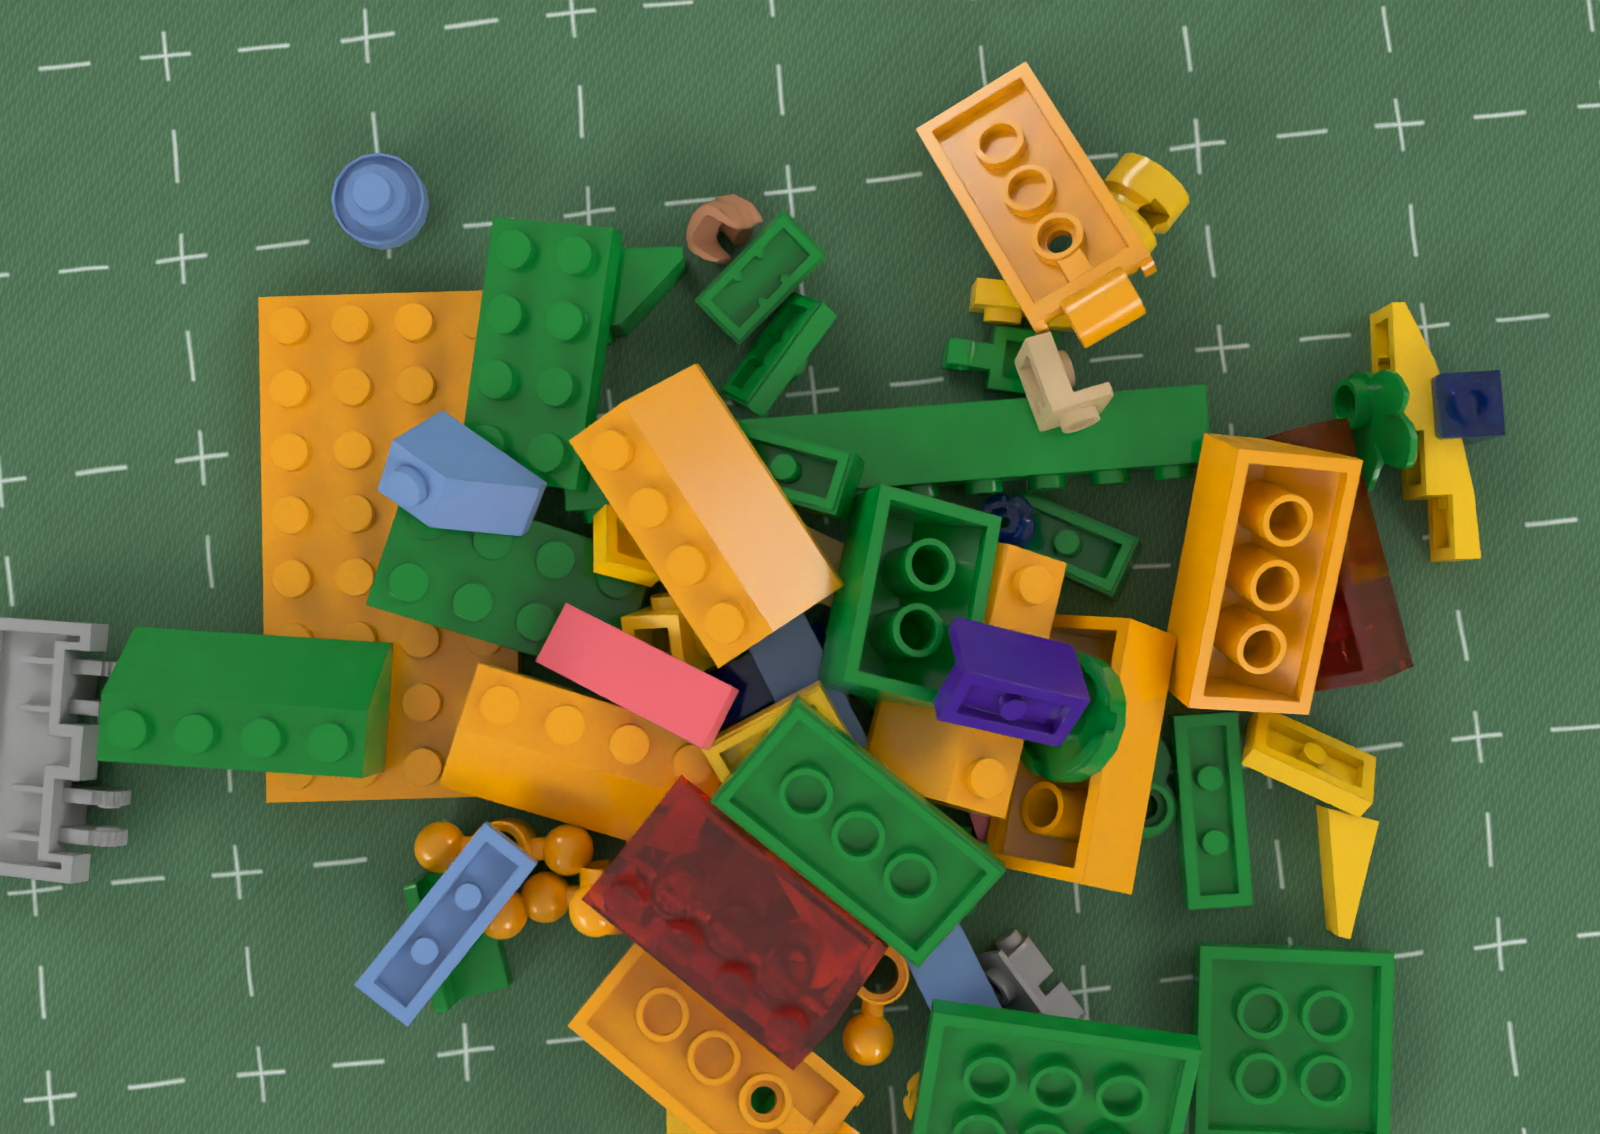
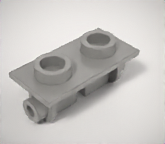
(1018, 971)

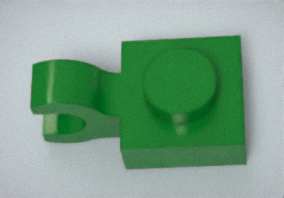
(991, 358)

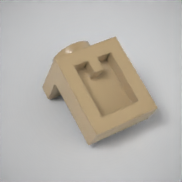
(1048, 384)

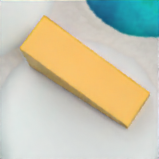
(1344, 859)

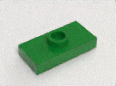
(760, 278)
(778, 354)

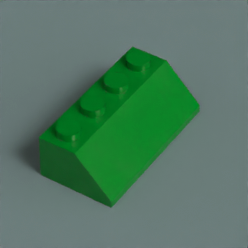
(248, 703)

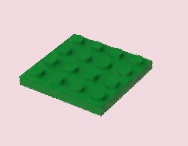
(1049, 1075)

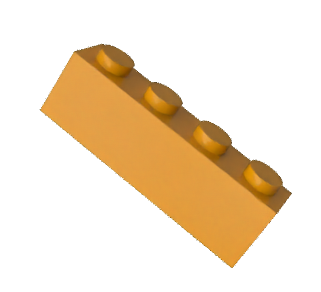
(706, 513)
(1259, 573)
(566, 754)
(961, 763)
(1095, 826)

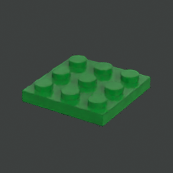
(1292, 1039)

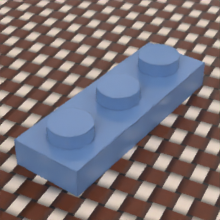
(446, 923)

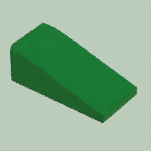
(810, 473)
(1094, 552)

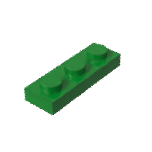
(1210, 810)

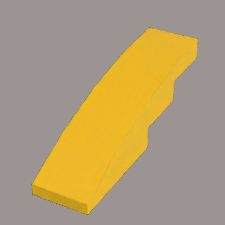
(1441, 465)

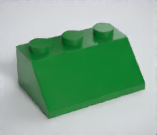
(906, 577)

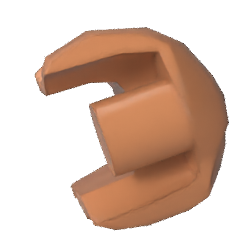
(726, 214)

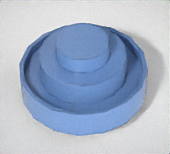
(380, 201)

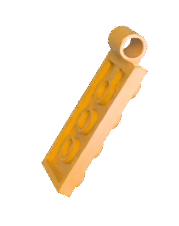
(1023, 187)
(702, 1061)

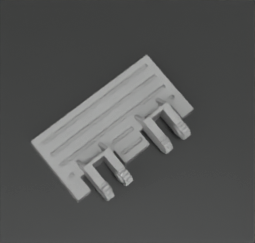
(45, 749)

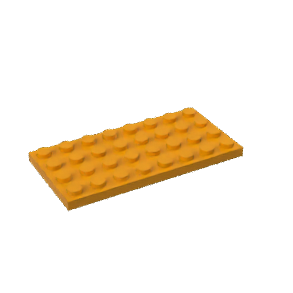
(333, 396)

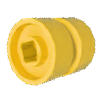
(1147, 196)

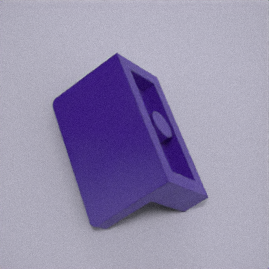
(1012, 684)

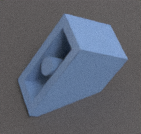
(459, 480)

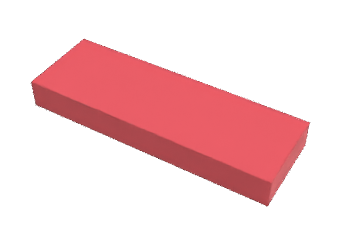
(637, 676)

